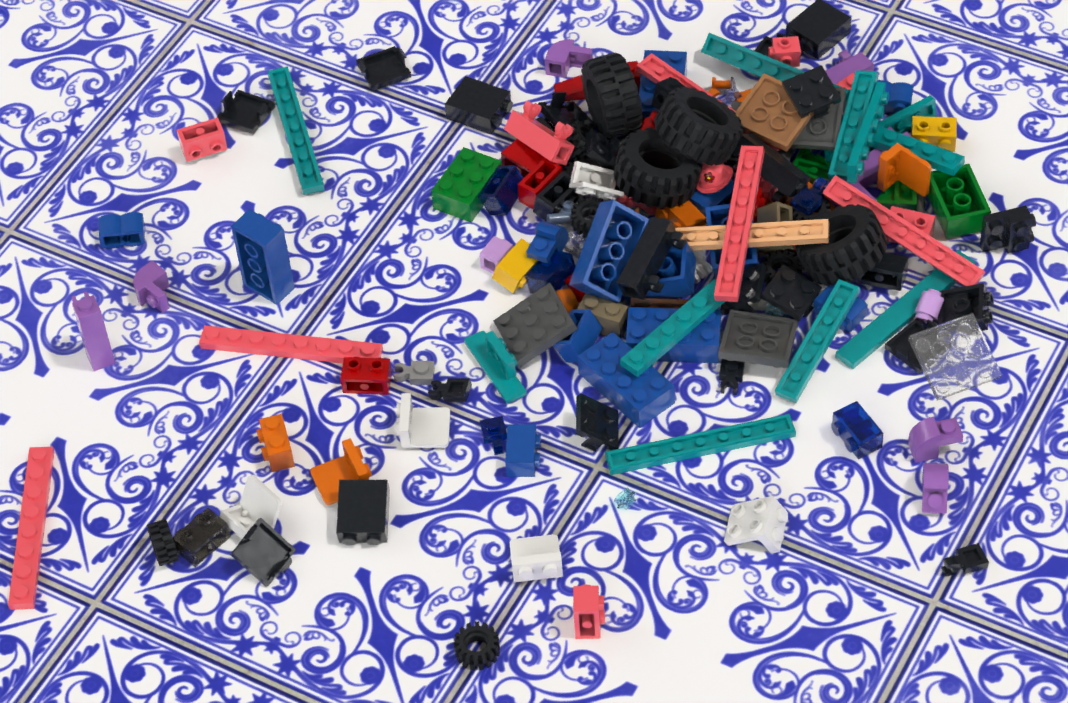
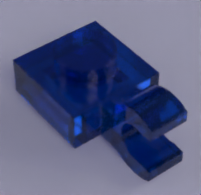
(810, 199)
(494, 432)

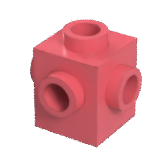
(786, 50)

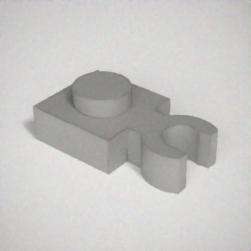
(419, 372)

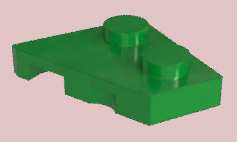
(812, 165)
(898, 196)

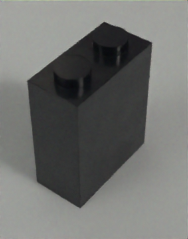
(819, 28)
(478, 105)
(363, 511)

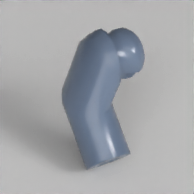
(563, 216)

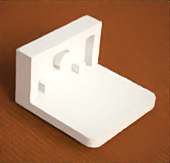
(594, 181)
(422, 426)
(255, 503)
(757, 520)
(536, 558)

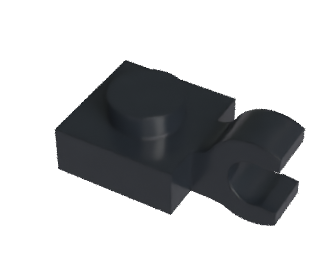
(966, 558)

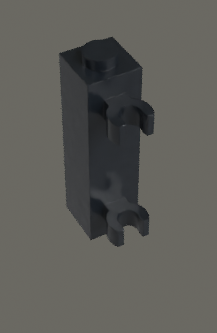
(775, 169)
(648, 257)

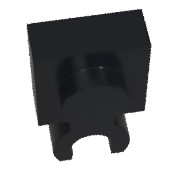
(730, 374)
(452, 391)

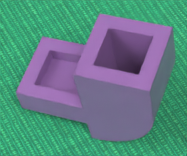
(563, 55)
(149, 286)
(929, 435)
(935, 487)

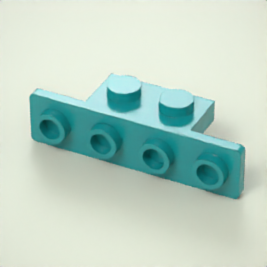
(496, 363)

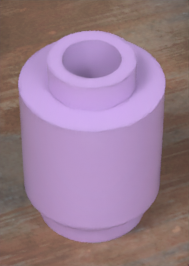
(929, 305)

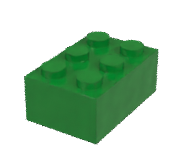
(462, 183)
(957, 201)

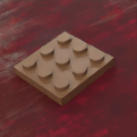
(771, 114)

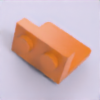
(905, 166)
(343, 468)

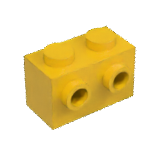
(936, 131)
(513, 267)

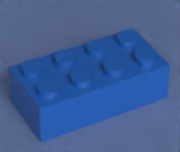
(675, 59)
(607, 250)
(263, 256)
(696, 347)
(636, 397)

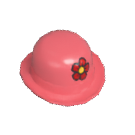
(714, 178)

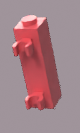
(539, 137)

